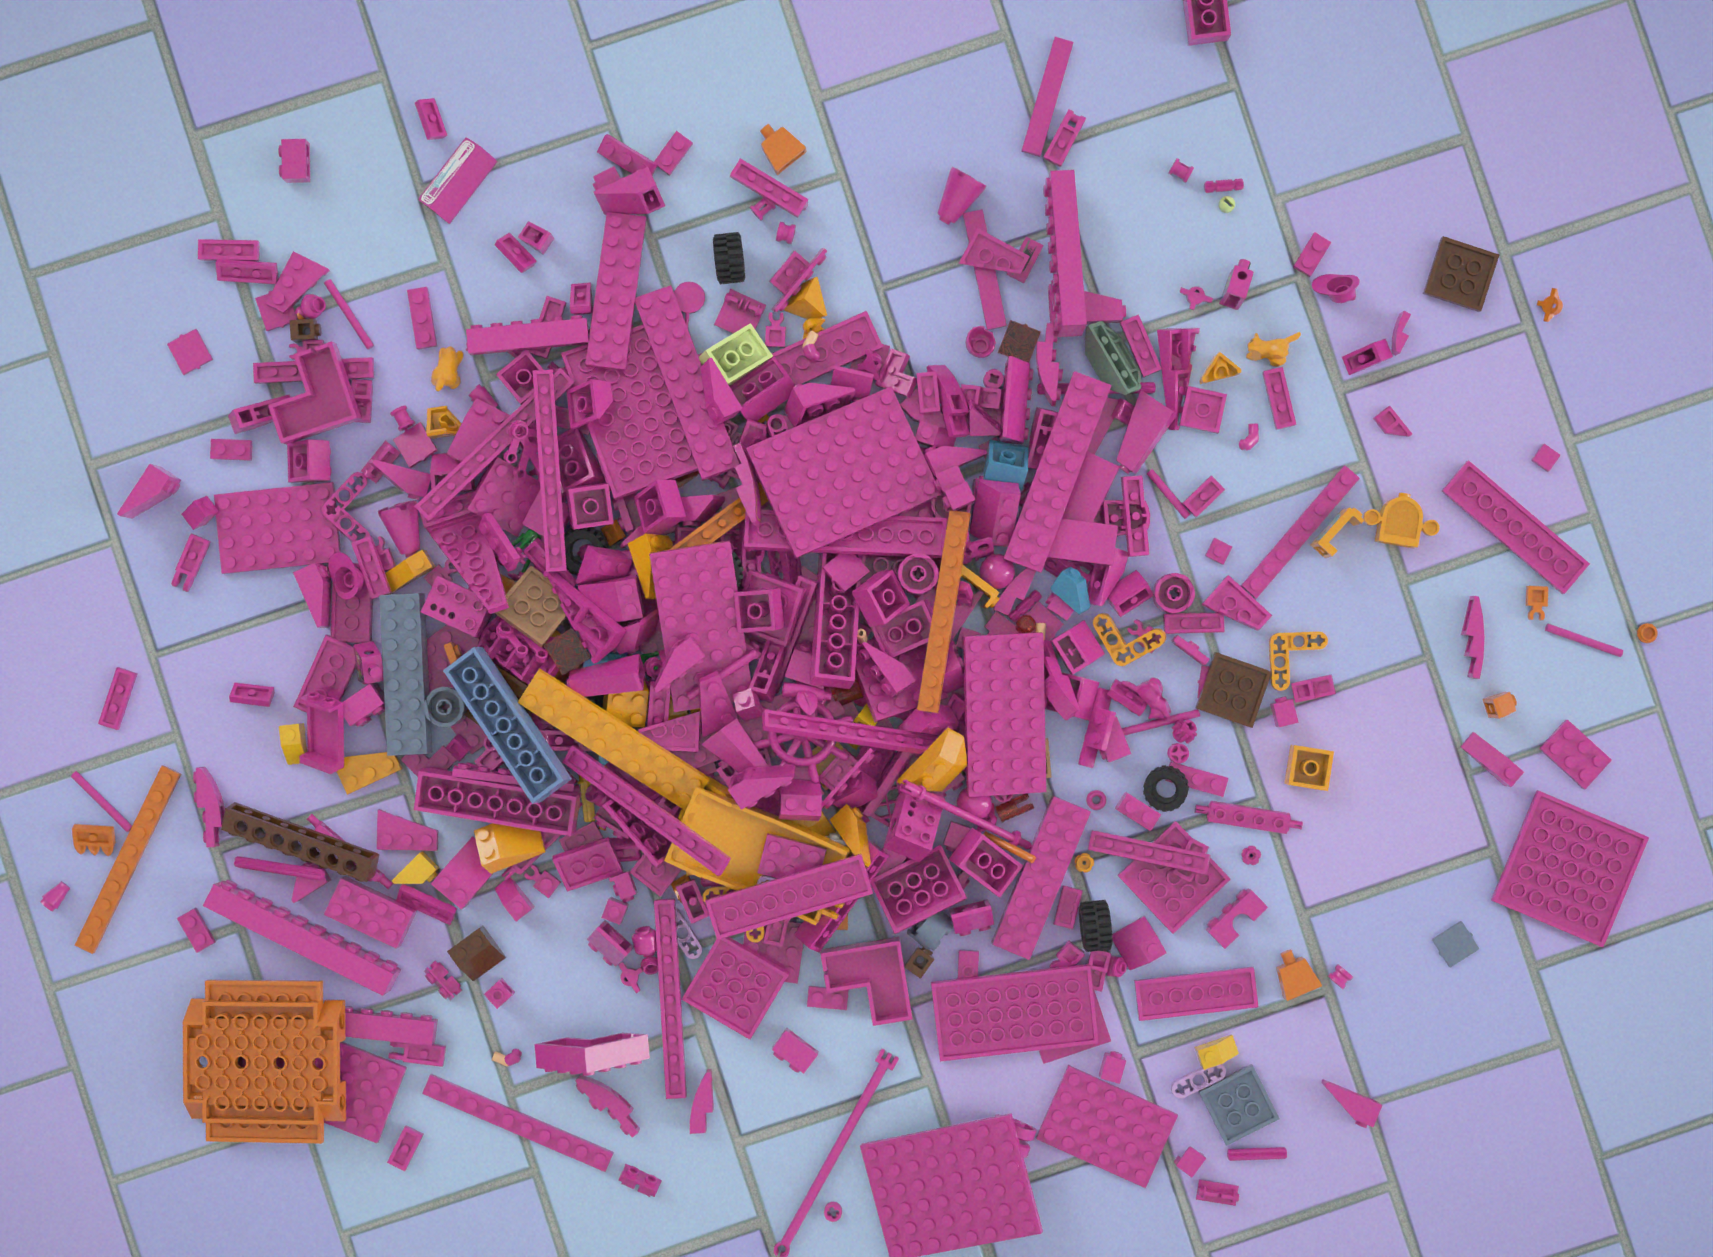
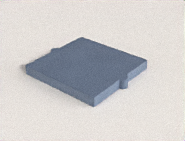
(1455, 944)

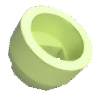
(1224, 207)

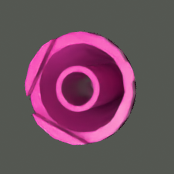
(958, 195)
(402, 526)

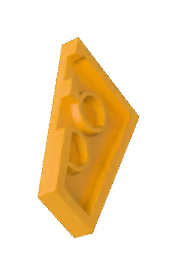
(366, 769)

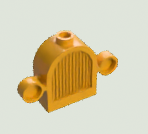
(1400, 522)

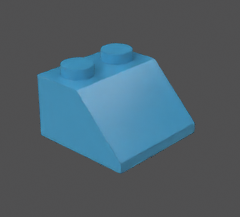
(1006, 463)

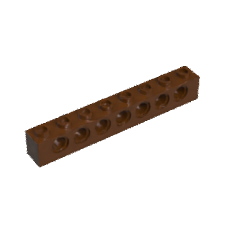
(292, 833)

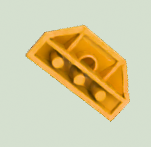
(939, 763)

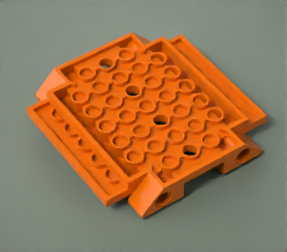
(261, 1024)

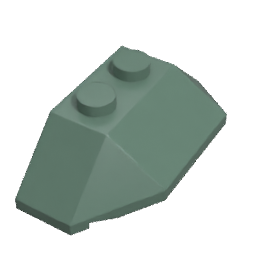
(1111, 359)

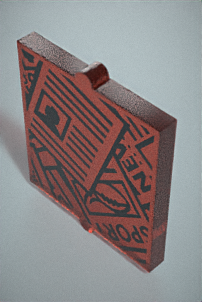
(1019, 341)
(567, 651)

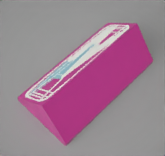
(457, 180)

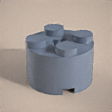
(434, 711)
(931, 930)

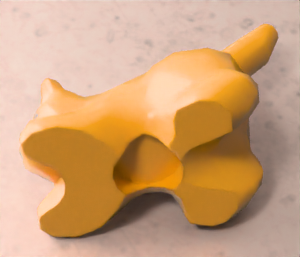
(1274, 350)
(446, 371)

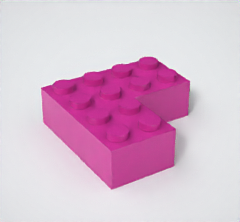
(327, 398)
(873, 966)
(591, 1055)

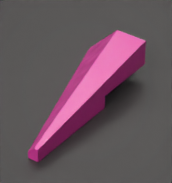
(1175, 355)
(595, 627)
(736, 749)

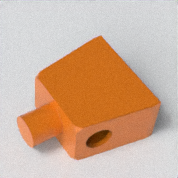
(781, 148)
(1296, 976)

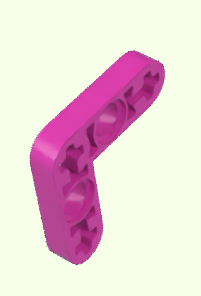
(340, 513)

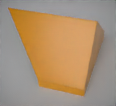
(808, 301)
(1219, 368)
(441, 423)

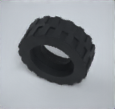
(1159, 802)

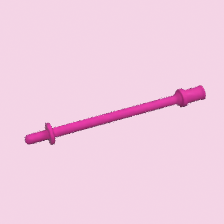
(919, 793)

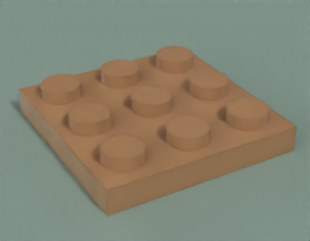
(533, 607)

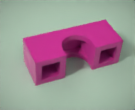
(1222, 927)

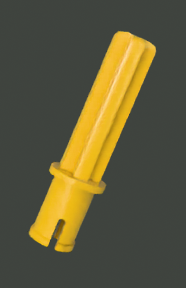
(588, 807)

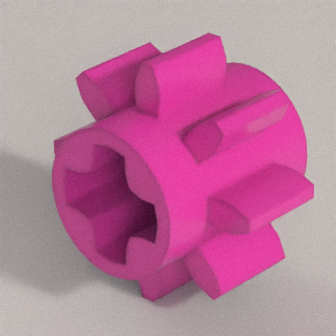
(1184, 731)

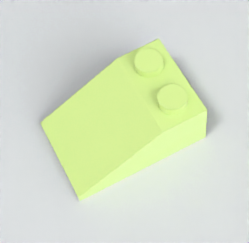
(738, 354)

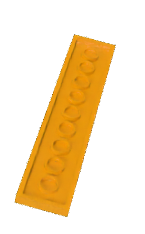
(612, 739)

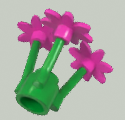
(525, 540)

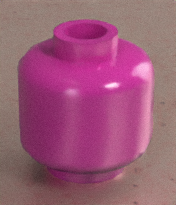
(645, 941)

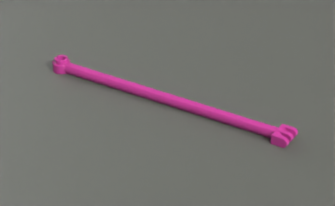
(835, 1152)

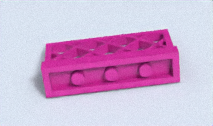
(886, 783)

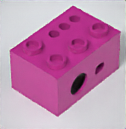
(456, 607)
(914, 827)

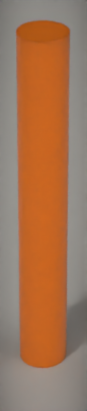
(1010, 847)

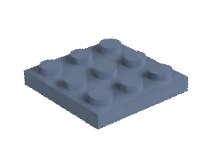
(1239, 1104)

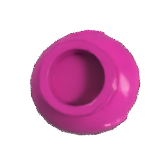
(310, 307)

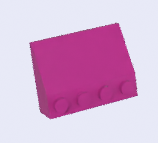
(1014, 401)
(645, 837)
(918, 890)

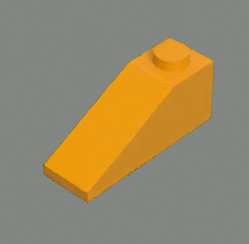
(409, 570)
(853, 831)

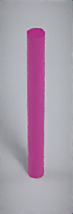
(349, 314)
(1584, 640)
(728, 671)
(1160, 722)
(102, 802)

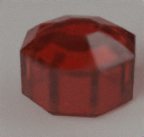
(1025, 624)

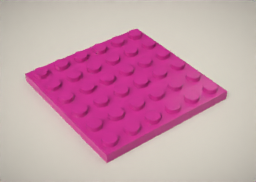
(1570, 868)

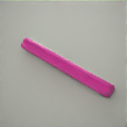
(279, 868)

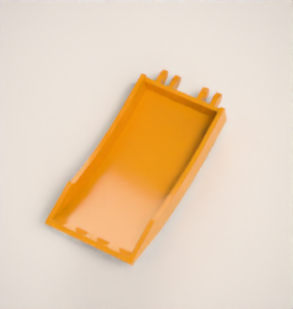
(742, 838)

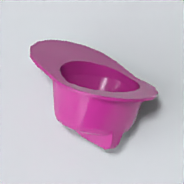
(1338, 287)
(345, 576)

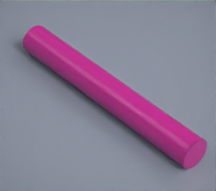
(1168, 493)

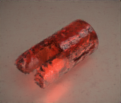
(1009, 809)

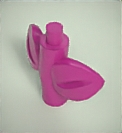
(806, 695)

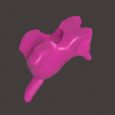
(1151, 693)

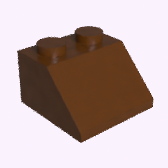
(476, 953)

